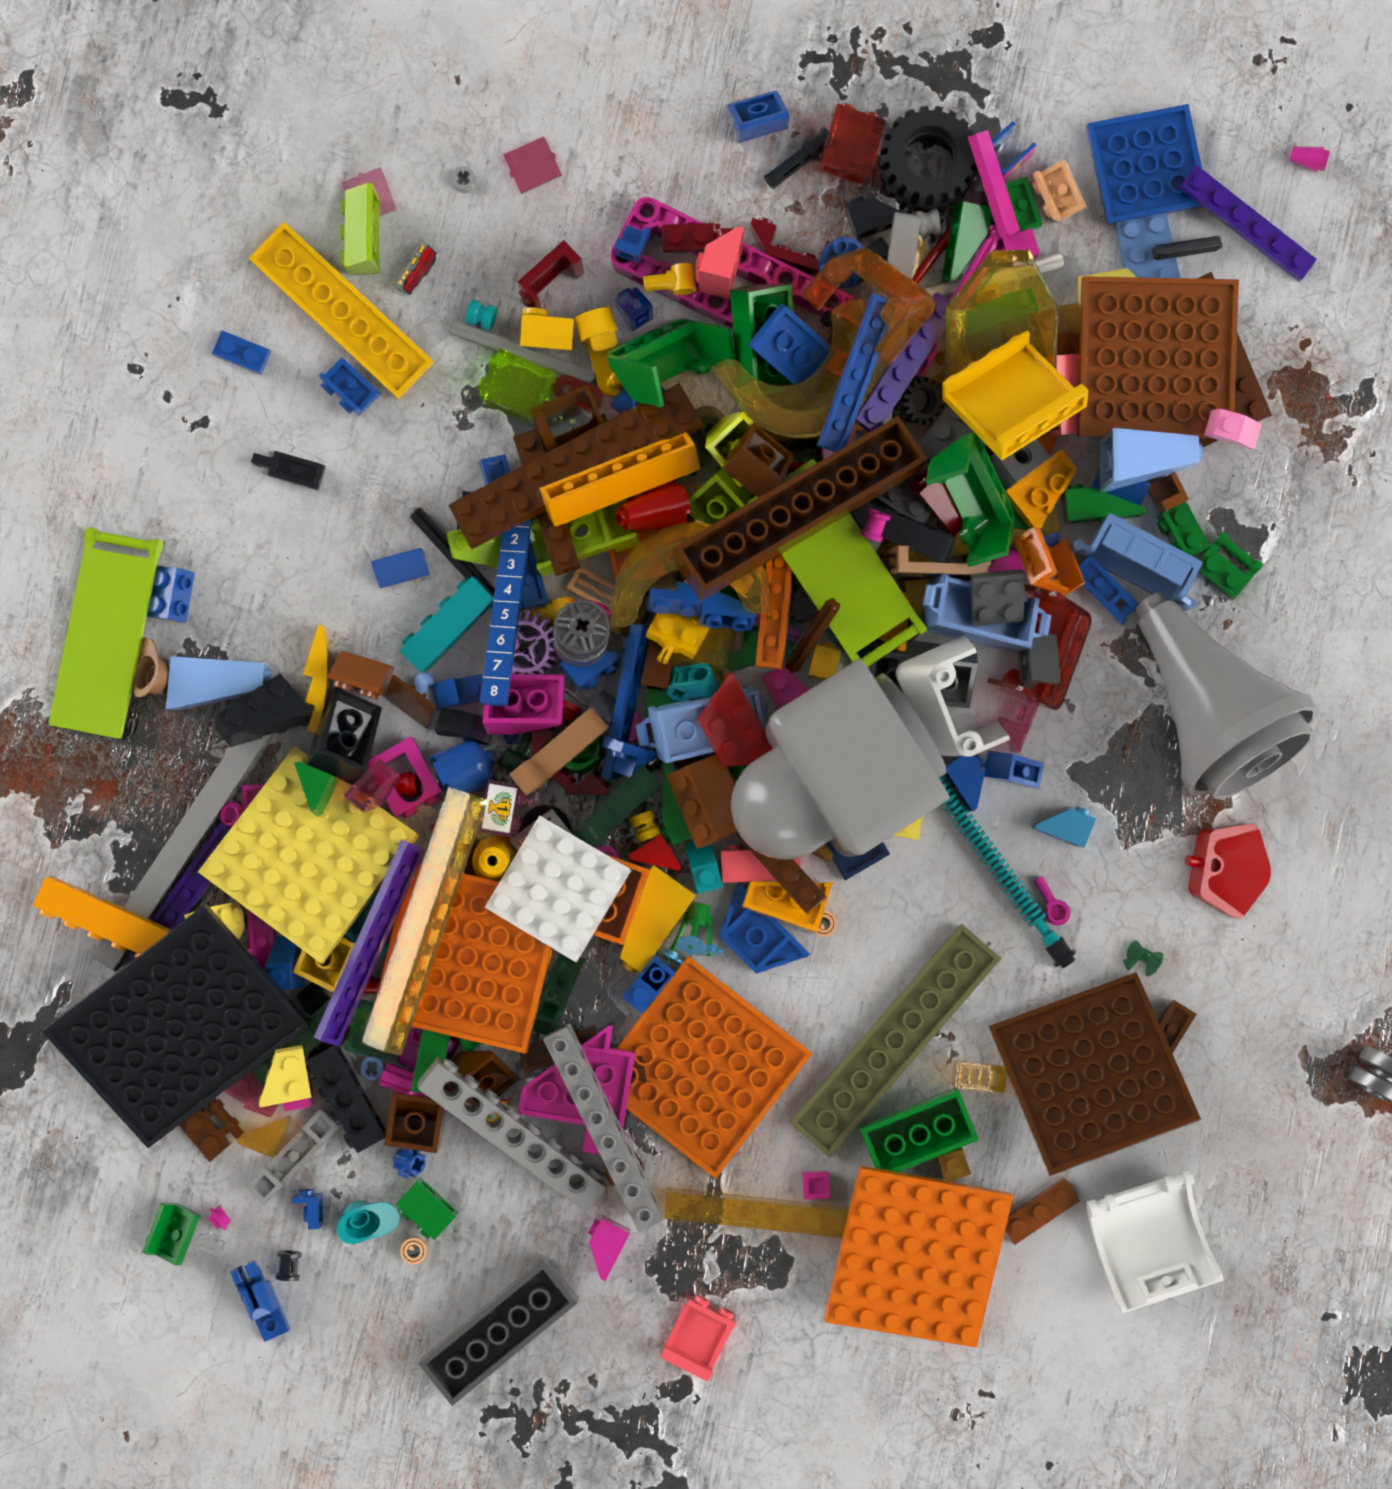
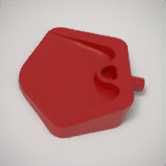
(1229, 868)

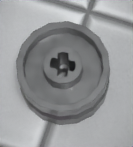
(1378, 1080)

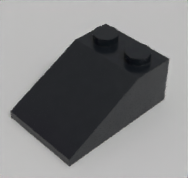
(345, 736)

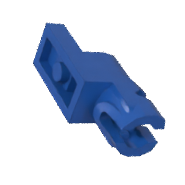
(260, 1300)

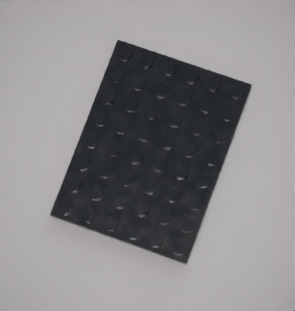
(176, 1026)

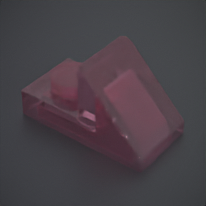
(1018, 731)
(248, 1092)

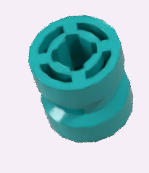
(481, 315)

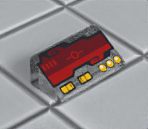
(415, 268)

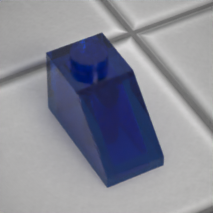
(634, 308)

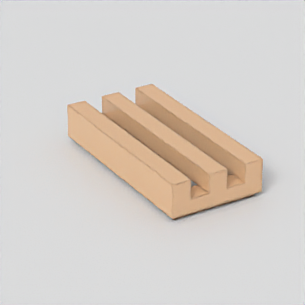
(570, 586)

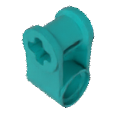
(693, 681)

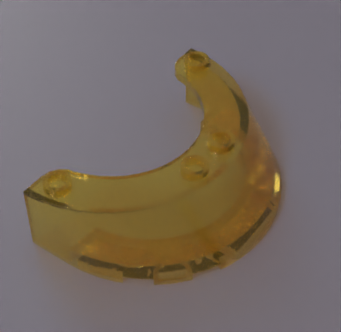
(801, 407)
(653, 560)

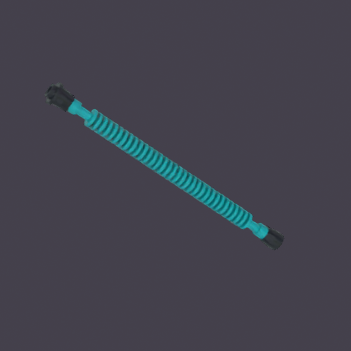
(1055, 946)

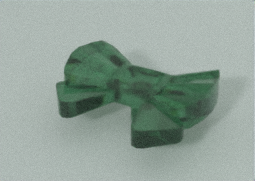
(1136, 952)

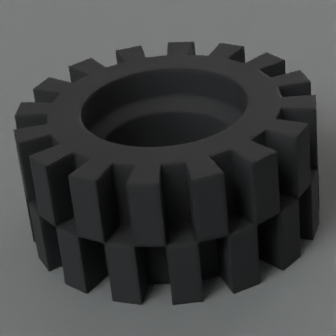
(932, 405)

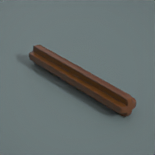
(812, 635)

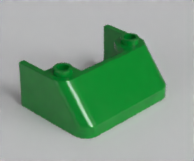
(666, 353)
(978, 497)

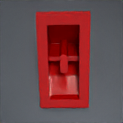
(656, 853)

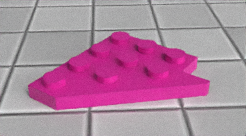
(550, 1099)

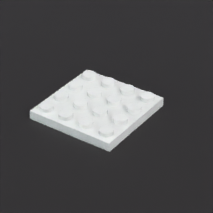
(558, 888)

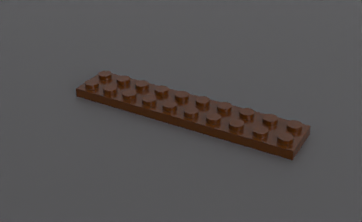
(517, 494)

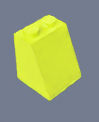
(725, 435)

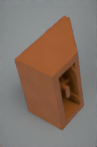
(361, 673)

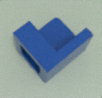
(632, 244)

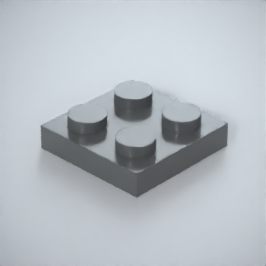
(997, 597)

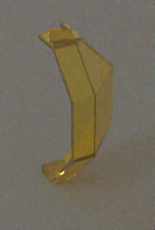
(998, 303)

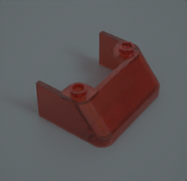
(1071, 627)

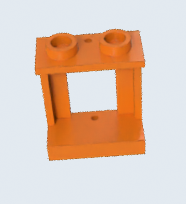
(1045, 561)

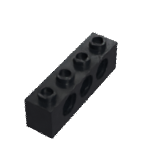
(373, 1128)

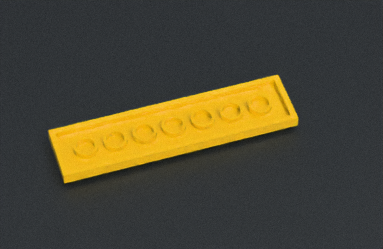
(341, 310)

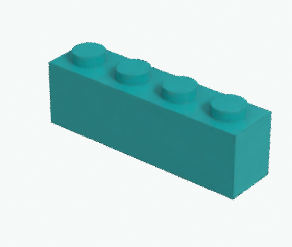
(448, 624)

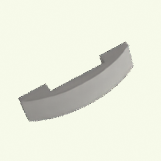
(292, 1157)

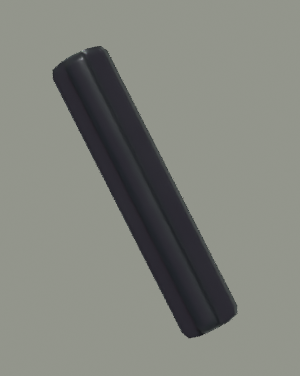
(1186, 248)

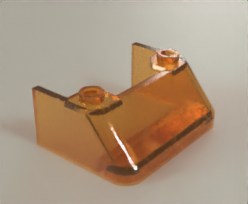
(907, 304)

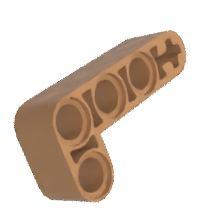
(559, 751)

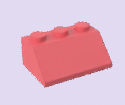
(720, 263)

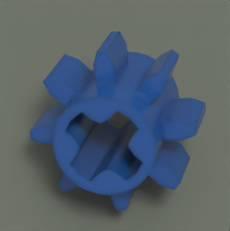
(409, 1162)

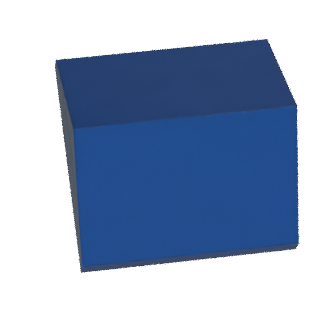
(759, 116)

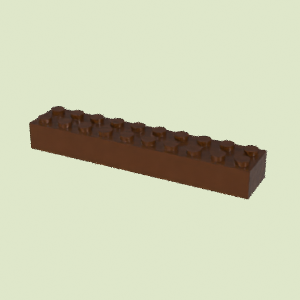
(798, 508)

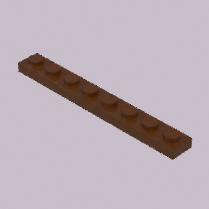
(786, 872)

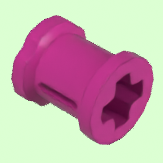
(875, 525)

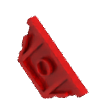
(733, 726)

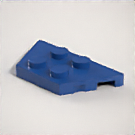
(758, 938)

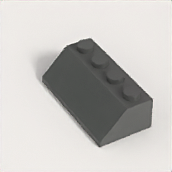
(956, 695)

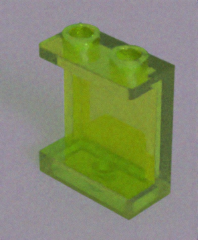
(516, 383)

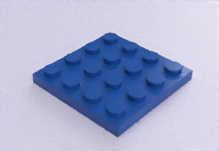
(1144, 162)

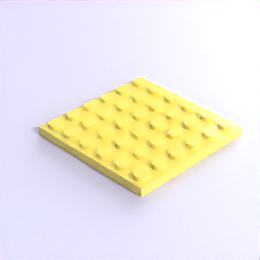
(302, 869)

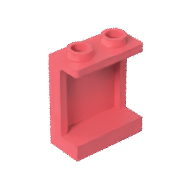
(698, 1336)

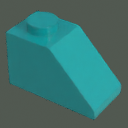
(703, 867)

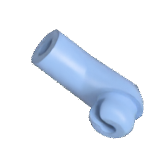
(422, 682)

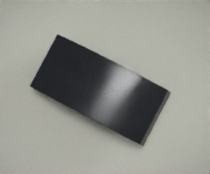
(462, 725)

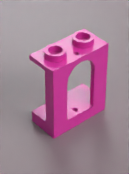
(431, 788)

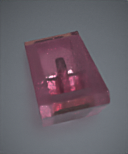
(372, 787)

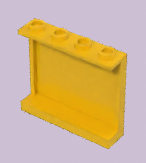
(1012, 396)

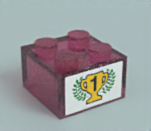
(503, 809)

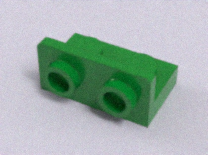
(1182, 529)

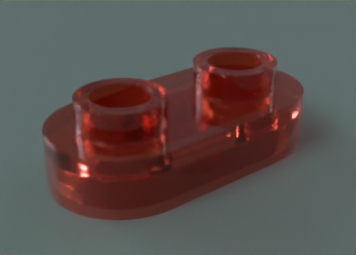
(574, 383)

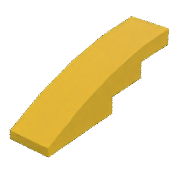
(318, 668)

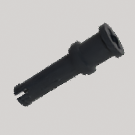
(809, 152)

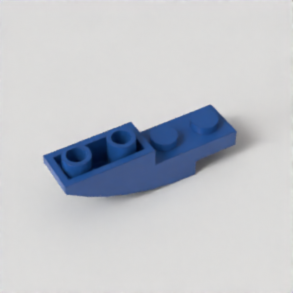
(713, 612)

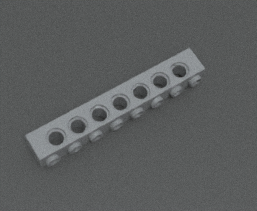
(604, 1127)
(581, 1193)

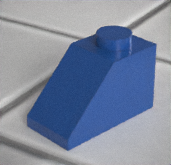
(1013, 769)
(967, 779)
(282, 963)

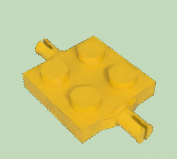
(677, 635)

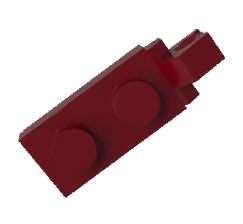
(690, 237)

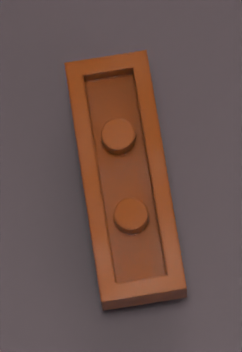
(1040, 1210)

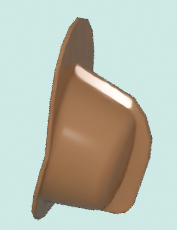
(151, 672)

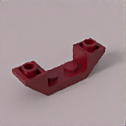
(764, 233)
(588, 786)

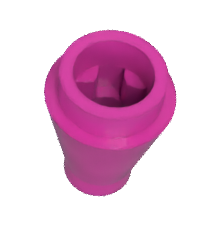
(1310, 157)

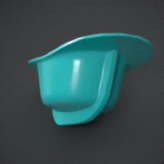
(366, 1221)

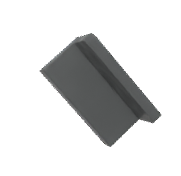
(1040, 662)

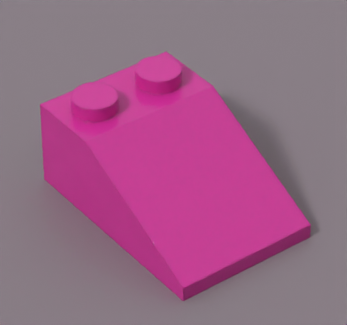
(533, 705)

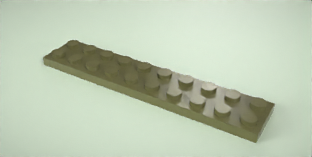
(895, 1040)

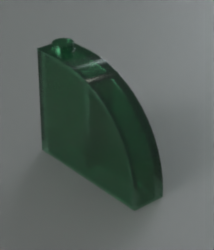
(618, 808)

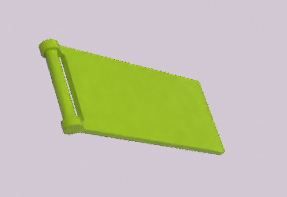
(846, 568)
(104, 635)

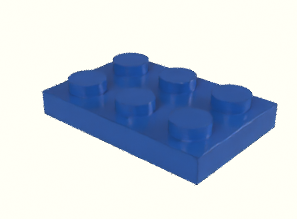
(790, 345)

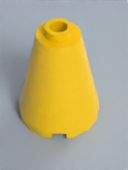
(493, 846)

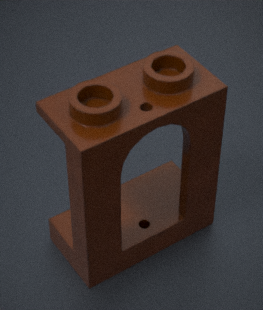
(579, 395)

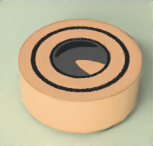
(827, 925)
(414, 1250)

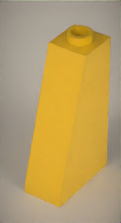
(656, 915)

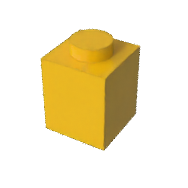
(824, 661)

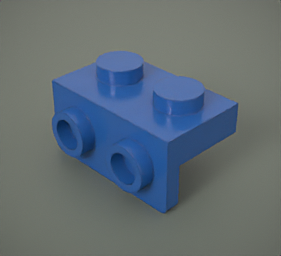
(349, 386)
(171, 594)

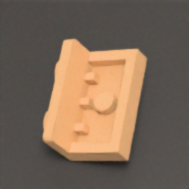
(1058, 191)

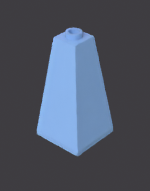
(1141, 455)

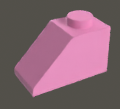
(1233, 428)

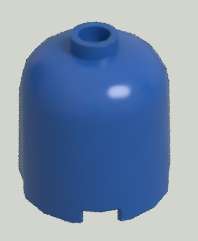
(463, 767)

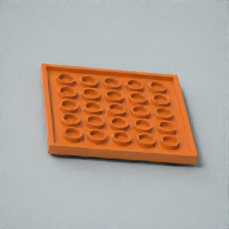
(483, 972)
(708, 1066)
(918, 1257)

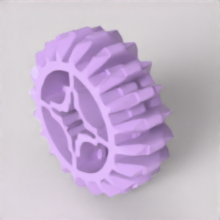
(532, 654)

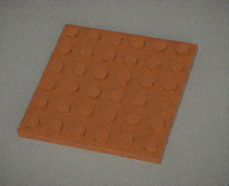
(1156, 353)

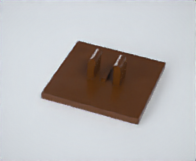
(410, 701)

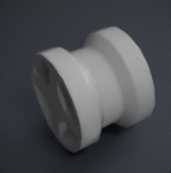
(929, 222)

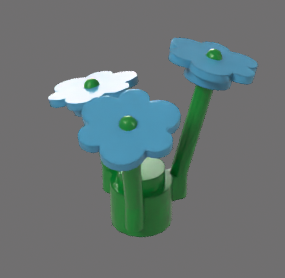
(697, 917)

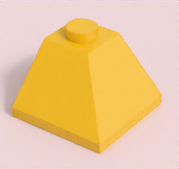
(330, 971)

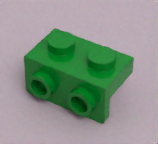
(171, 1232)

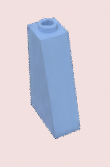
(208, 681)

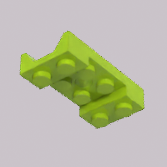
(602, 536)

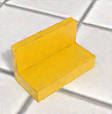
(547, 332)

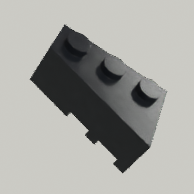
(263, 712)

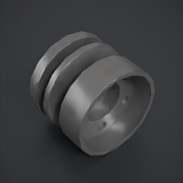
(581, 647)

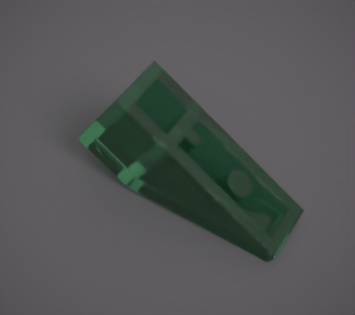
(556, 993)

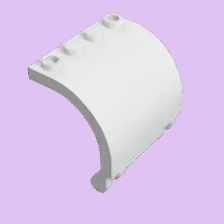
(1152, 1242)

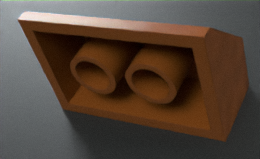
(705, 800)

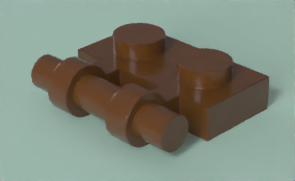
(206, 1133)

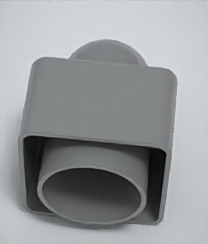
(841, 769)

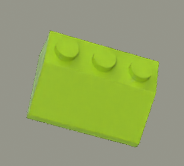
(360, 230)

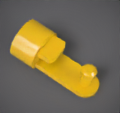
(598, 332)

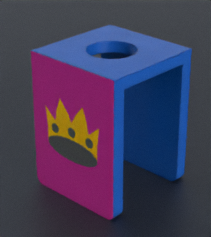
(1021, 159)

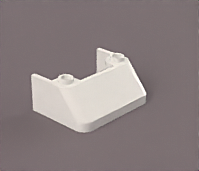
(921, 684)

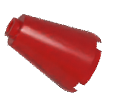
(655, 508)

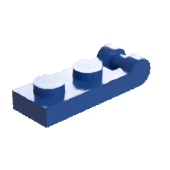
(1106, 589)

